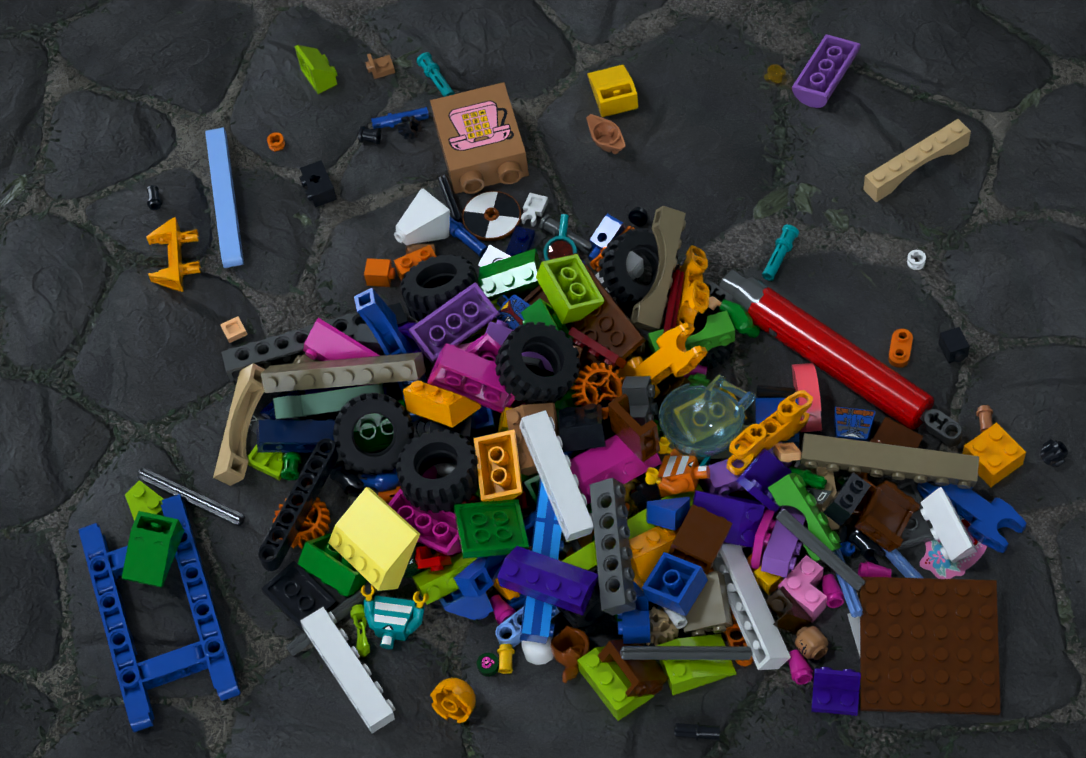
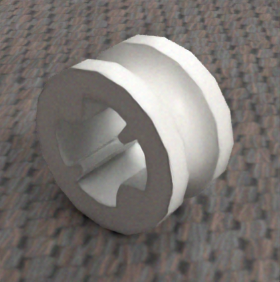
(921, 258)

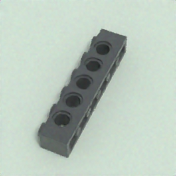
(607, 557)

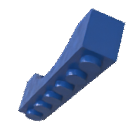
(484, 570)

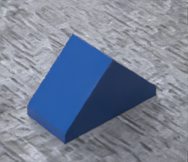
(668, 512)

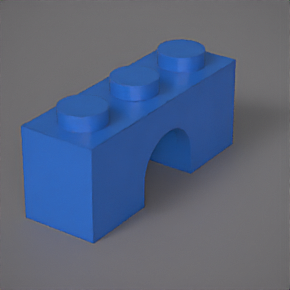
(636, 623)

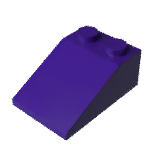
(742, 512)

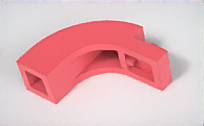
(806, 379)

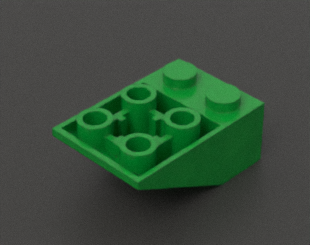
(151, 548)

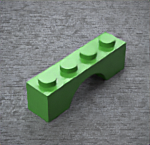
(716, 332)
(792, 492)

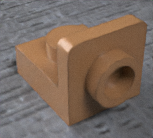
(380, 67)

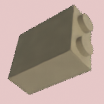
(711, 608)

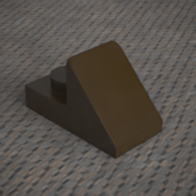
(789, 611)

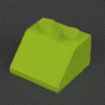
(316, 68)

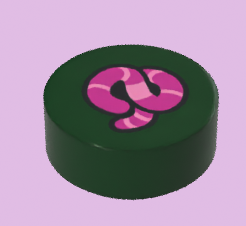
(487, 664)

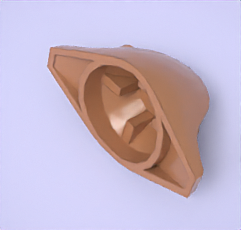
(605, 134)

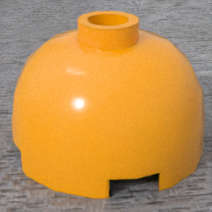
(453, 699)

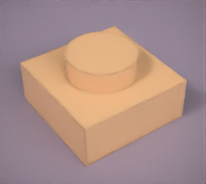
(233, 329)
(787, 452)

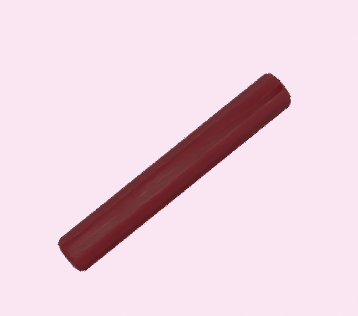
(674, 300)

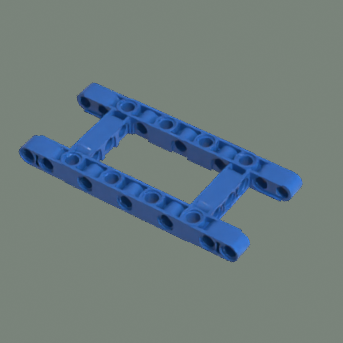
(173, 664)

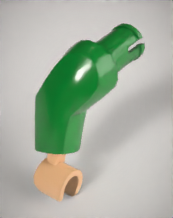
(738, 314)

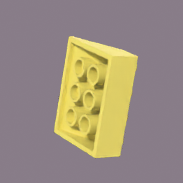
(375, 540)

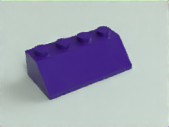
(547, 579)

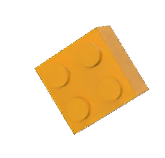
(997, 454)

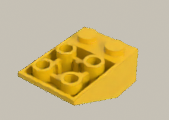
(613, 90)

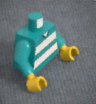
(393, 617)

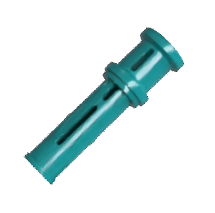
(432, 71)
(783, 245)

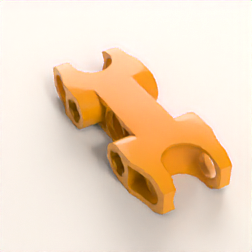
(695, 292)
(669, 359)
(781, 425)

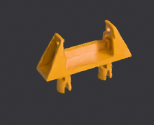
(170, 234)

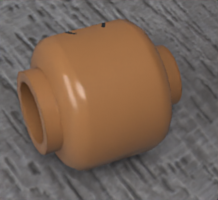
(811, 643)

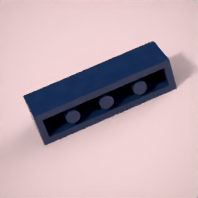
(292, 435)

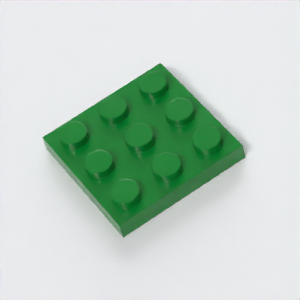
(490, 528)

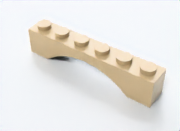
(889, 175)
(232, 456)

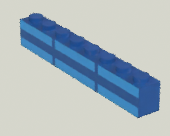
(547, 541)

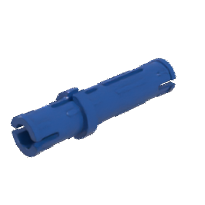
(393, 119)
(457, 230)

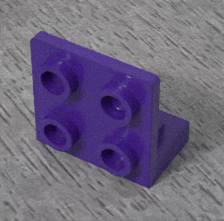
(760, 475)
(836, 691)

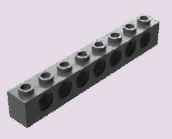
(273, 345)

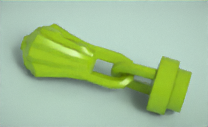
(362, 644)

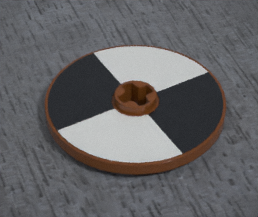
(480, 208)

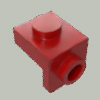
(425, 560)

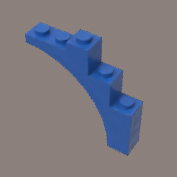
(385, 329)

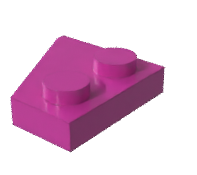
(762, 538)

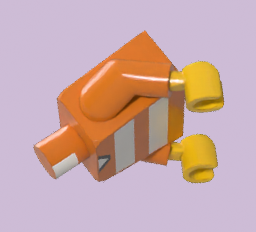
(677, 472)

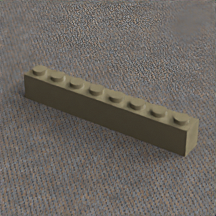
(343, 372)
(889, 460)

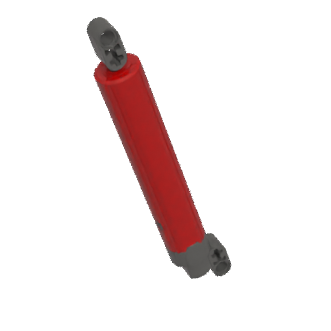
(836, 356)

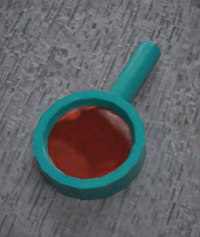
(560, 245)

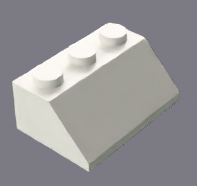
(947, 526)

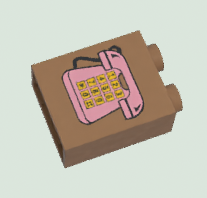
(479, 138)

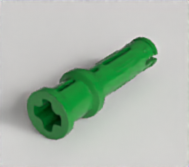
(291, 463)

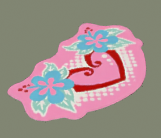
(945, 569)

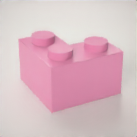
(802, 584)

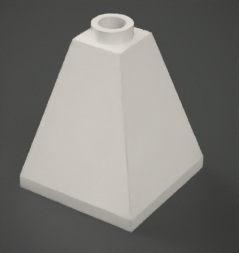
(423, 220)

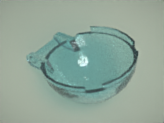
(703, 418)

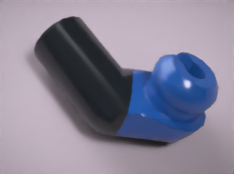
(846, 549)

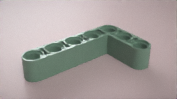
(320, 403)

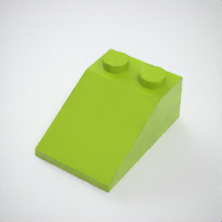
(690, 674)

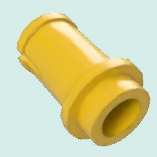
(505, 658)

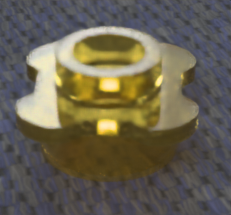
(775, 73)

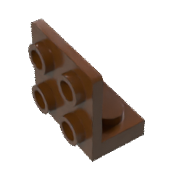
(896, 434)

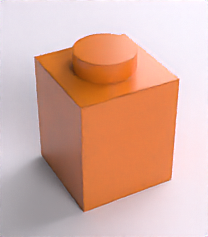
(379, 272)

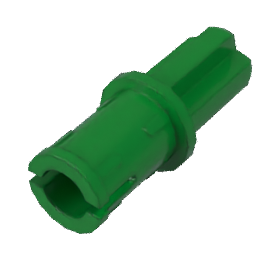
(810, 478)

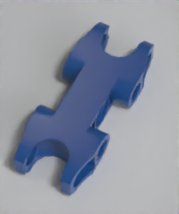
(983, 515)

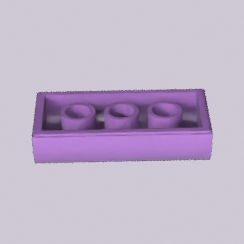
(824, 70)
(453, 321)

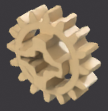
(661, 627)

